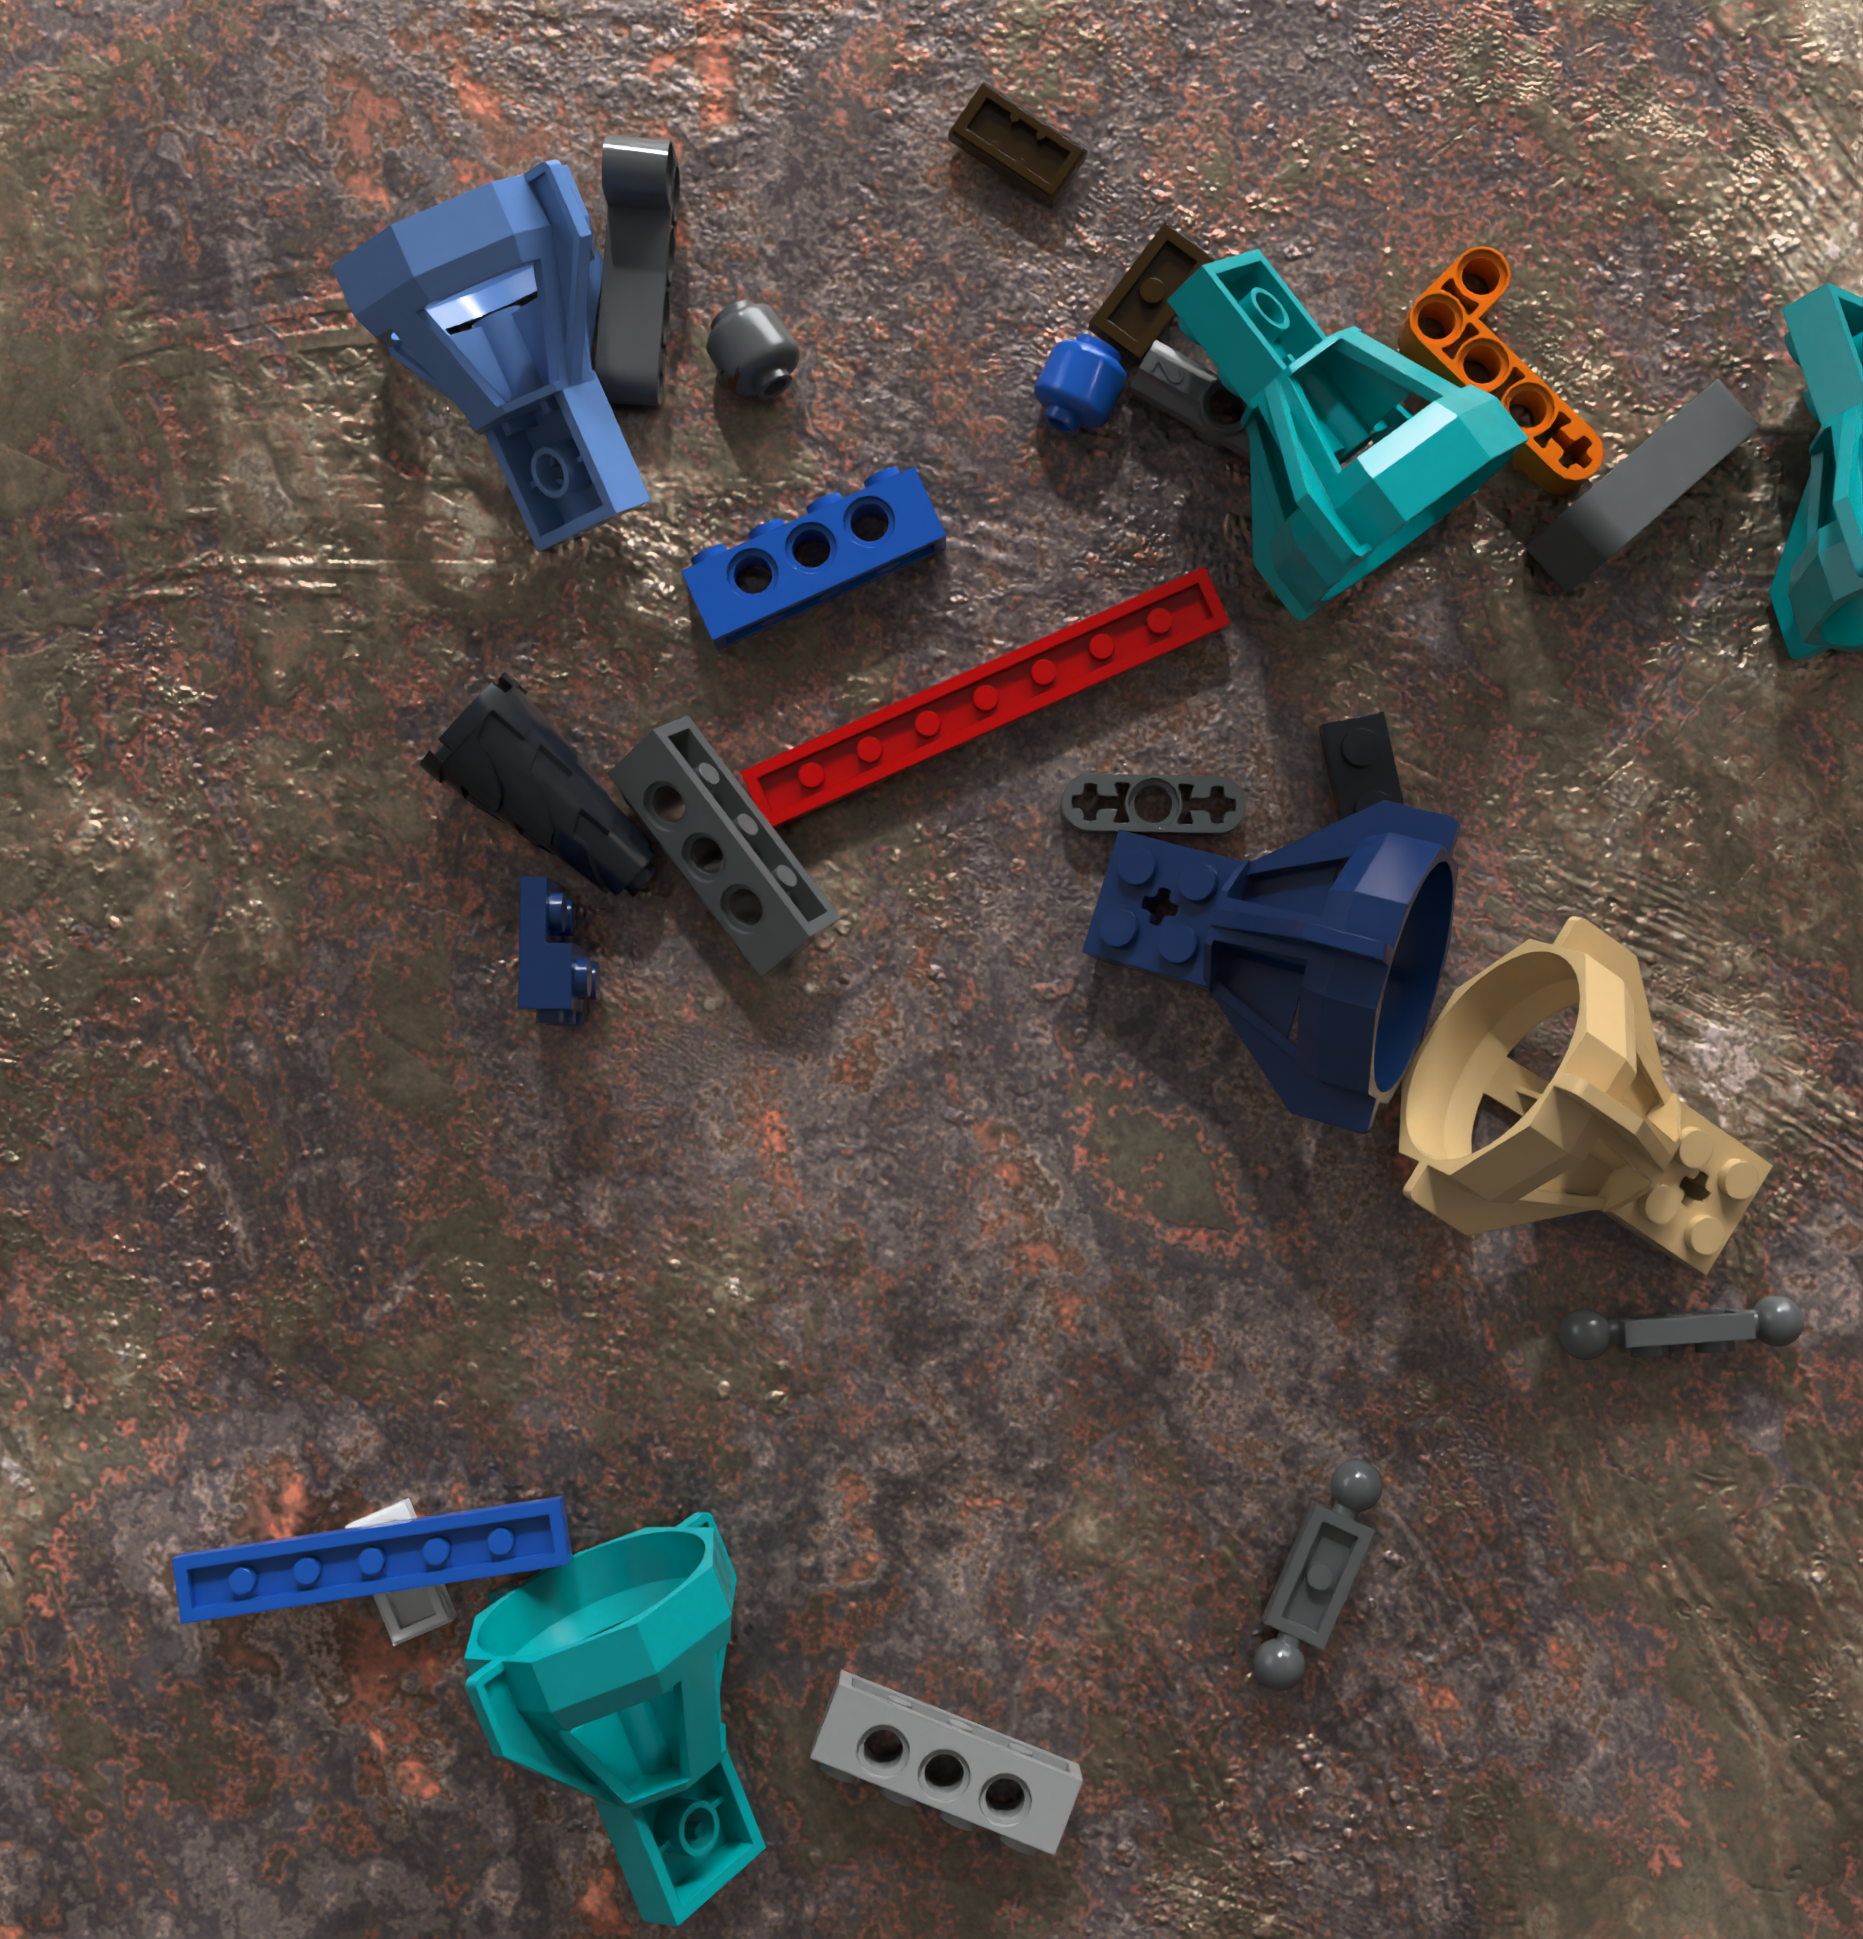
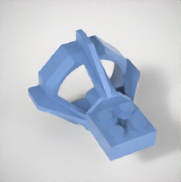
(519, 370)

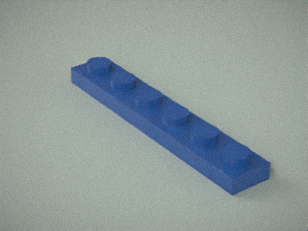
(372, 1559)

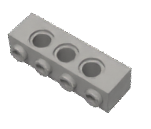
(1025, 1825)

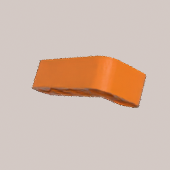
(1510, 378)

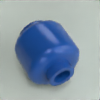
(1080, 384)

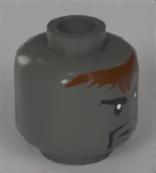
(752, 349)

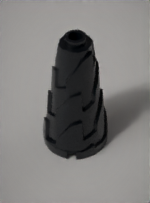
(526, 775)

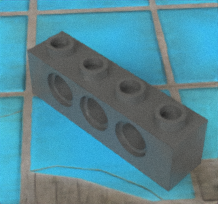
(716, 814)

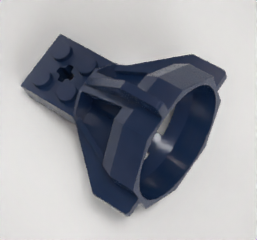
(1287, 934)

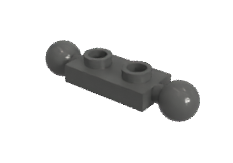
(1772, 1320)
(1318, 1575)

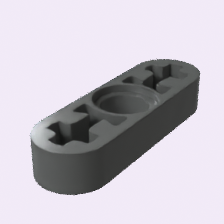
(1200, 791)

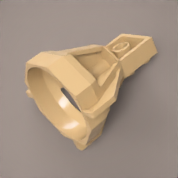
(1592, 1137)

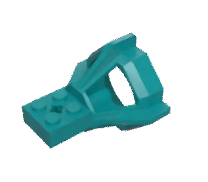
(1316, 407)
(1821, 566)
(636, 1701)

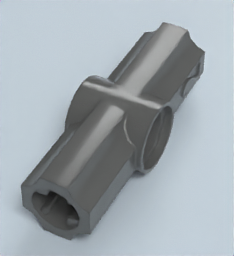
(1184, 392)

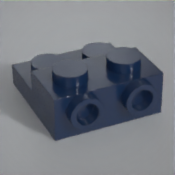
(553, 975)

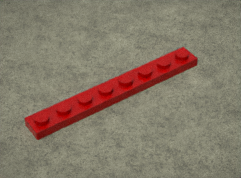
(986, 698)

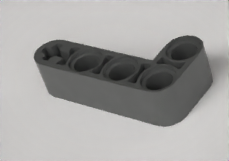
(638, 267)
(1642, 486)

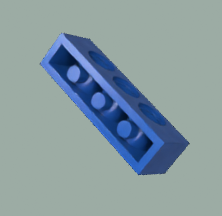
(795, 589)

